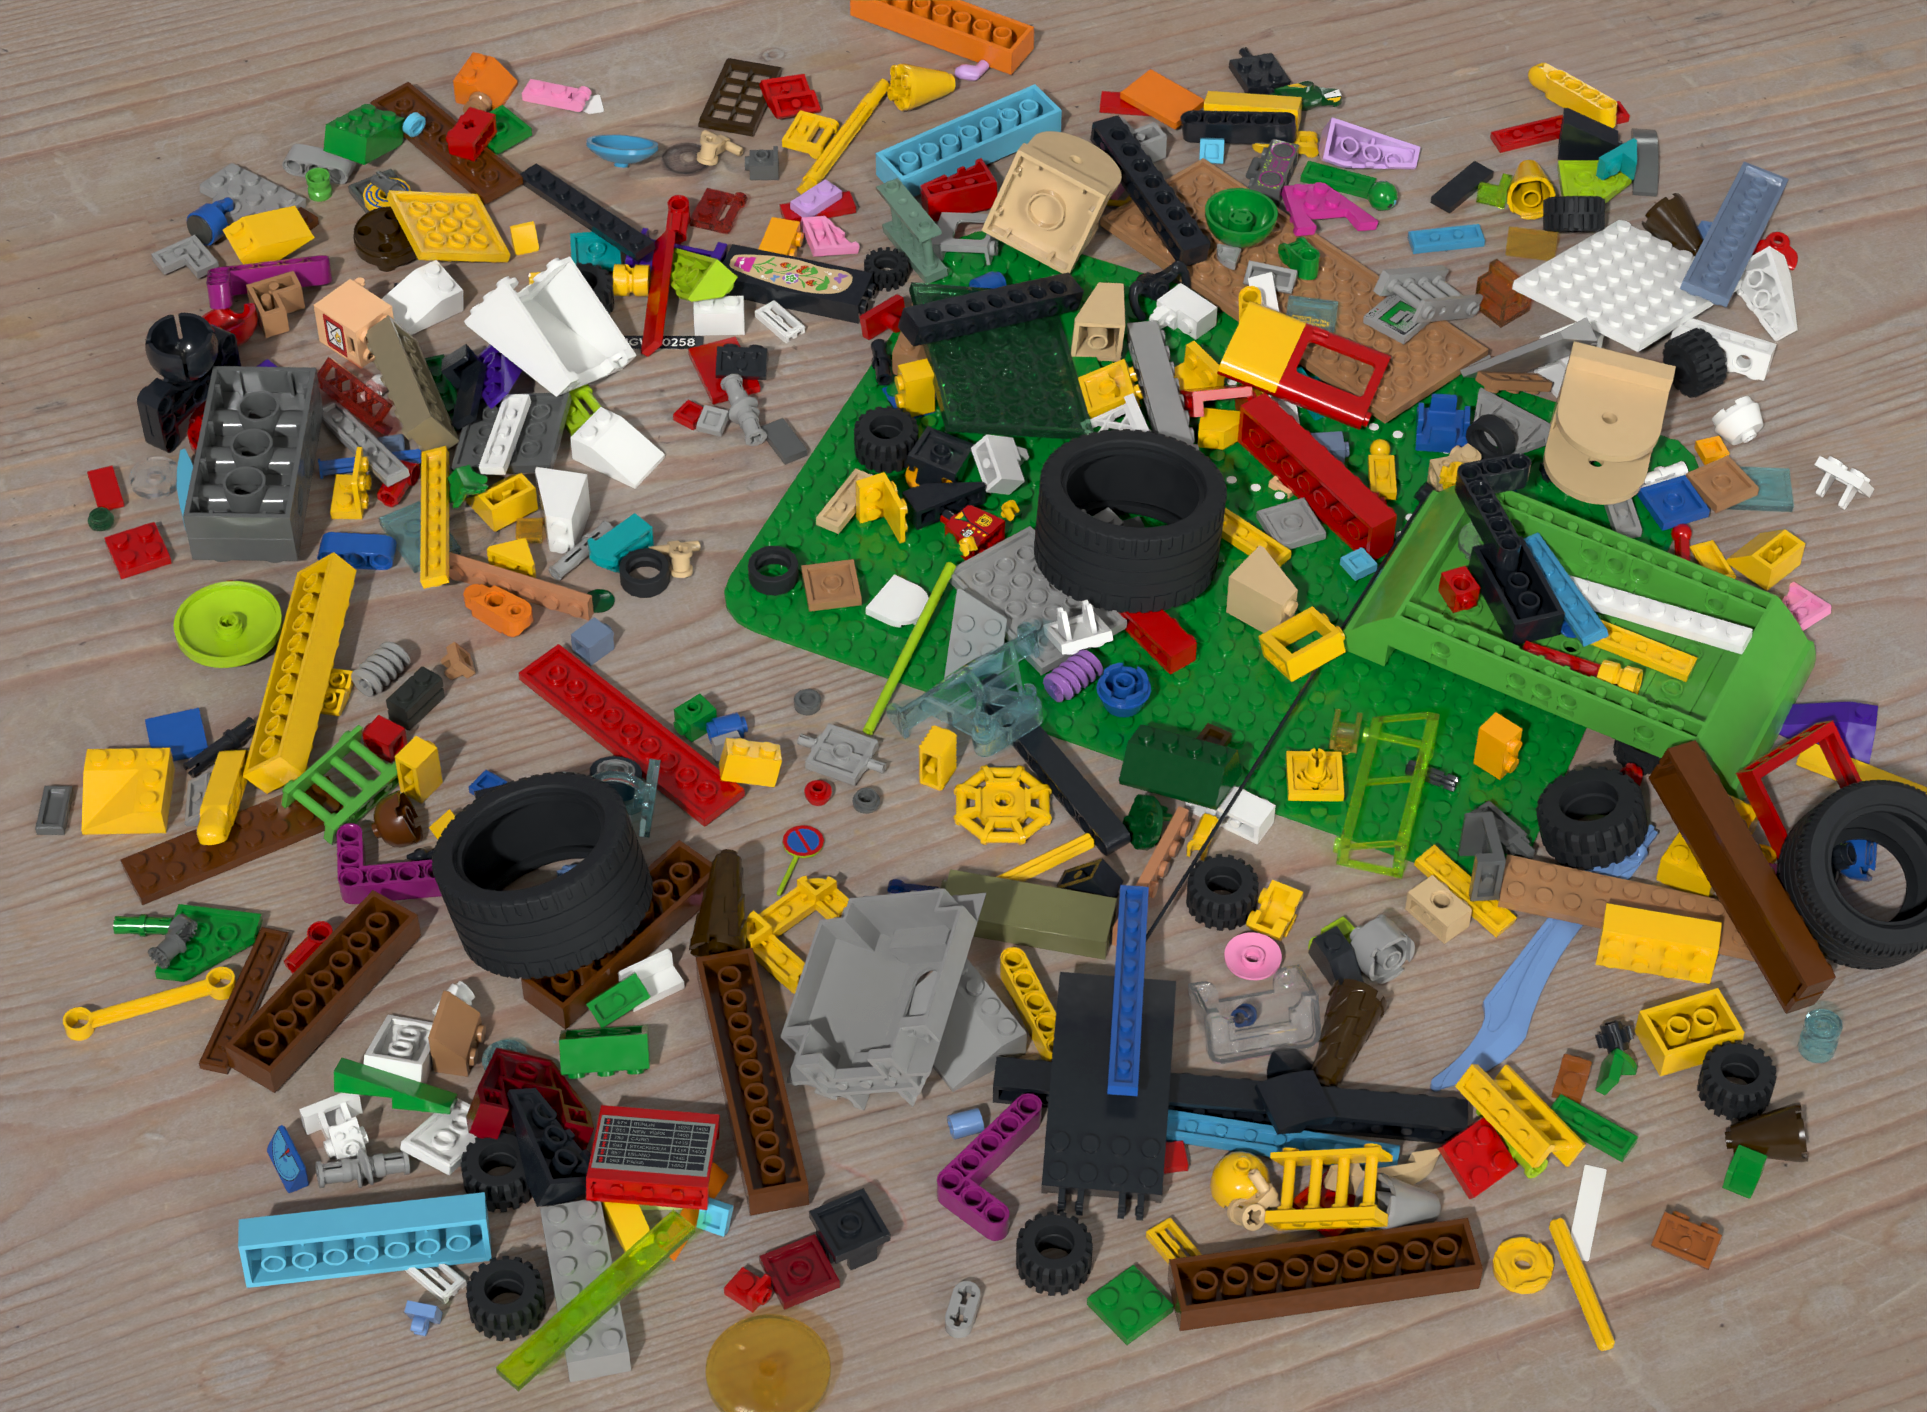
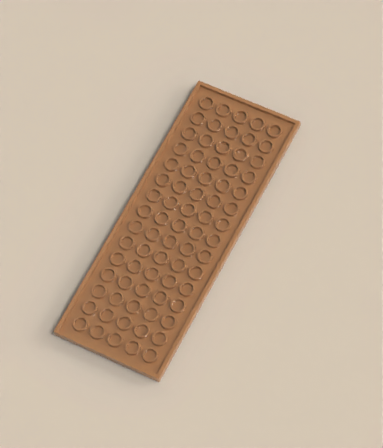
(1415, 367)

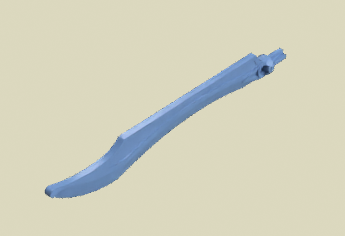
(1515, 996)

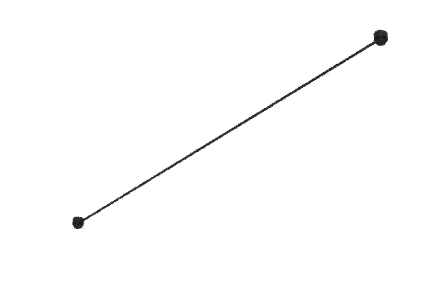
(1421, 496)

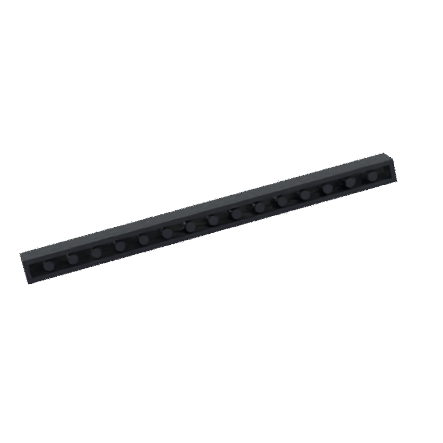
(1356, 1111)

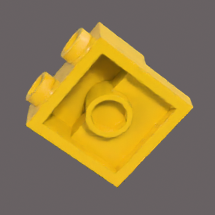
(1108, 386)

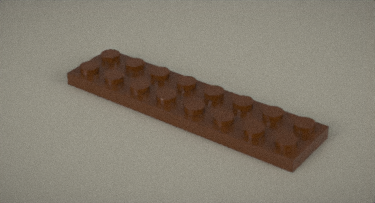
(486, 176)
(253, 835)

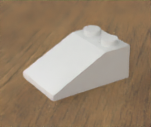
(425, 298)
(615, 448)
(402, 1048)

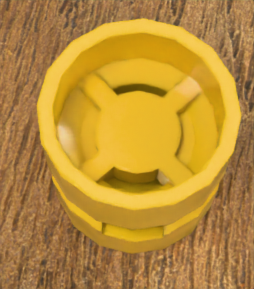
(631, 280)
(1627, 678)

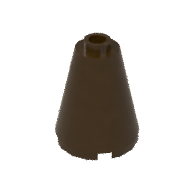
(1674, 223)
(1774, 1133)

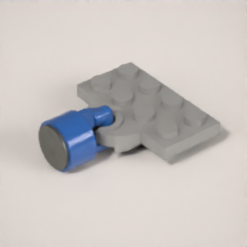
(236, 195)

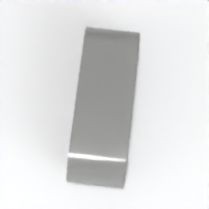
(304, 158)

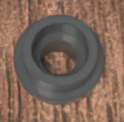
(866, 800)

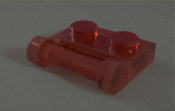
(712, 207)

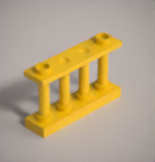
(1520, 1115)
(1340, 1214)

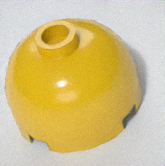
(1231, 1177)

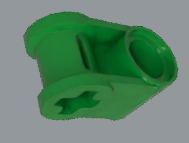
(1300, 257)

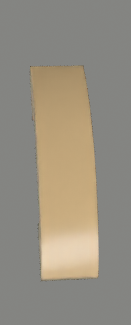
(1415, 1170)

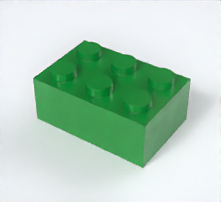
(364, 134)

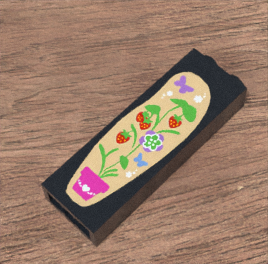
(800, 283)

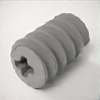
(380, 668)

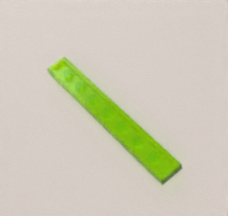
(595, 1300)

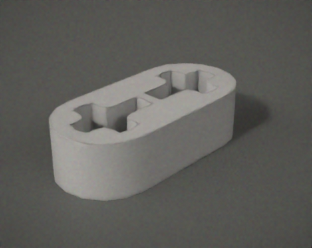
(968, 1311)

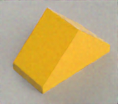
(512, 556)

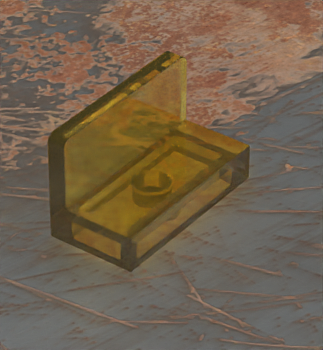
(1531, 243)

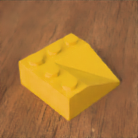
(127, 790)

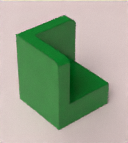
(1744, 1171)

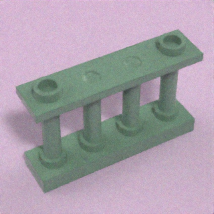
(912, 231)

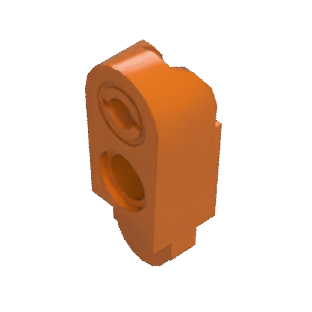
(498, 609)

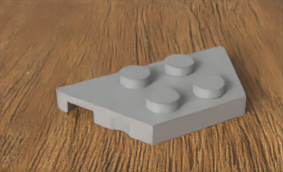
(1528, 429)
(973, 631)

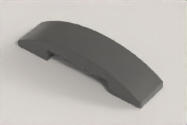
(1646, 174)

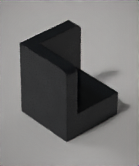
(457, 362)

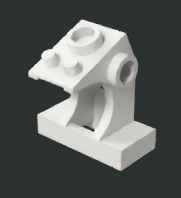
(339, 1129)

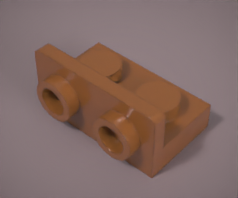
(1687, 1240)

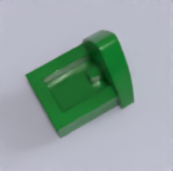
(1611, 1069)

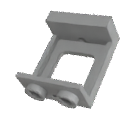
(946, 243)

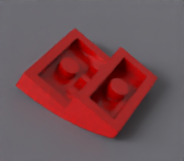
(789, 95)

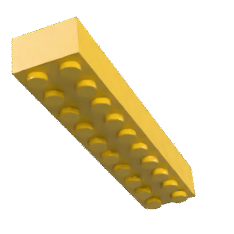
(300, 674)

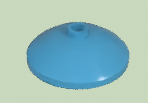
(622, 148)

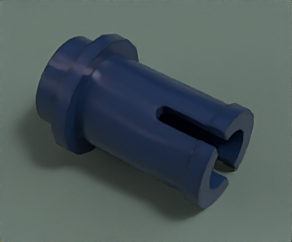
(1249, 1011)

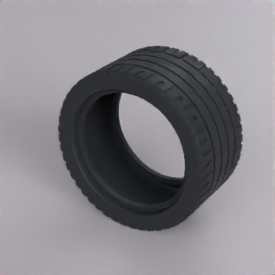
(1121, 564)
(559, 921)

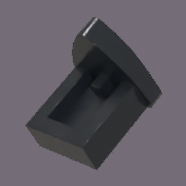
(1286, 1062)

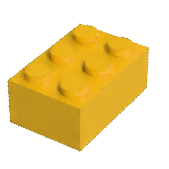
(1686, 1029)

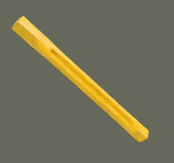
(843, 136)

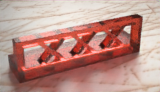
(348, 398)

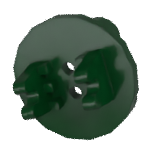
(1146, 821)

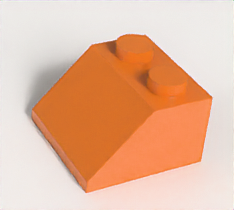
(484, 75)

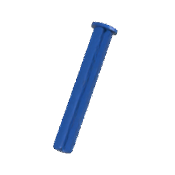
(346, 465)

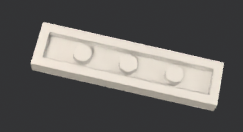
(505, 434)

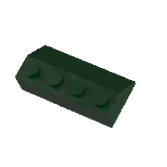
(1180, 767)

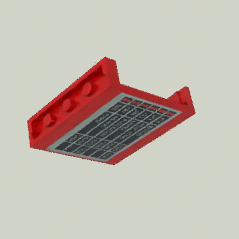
(652, 1157)

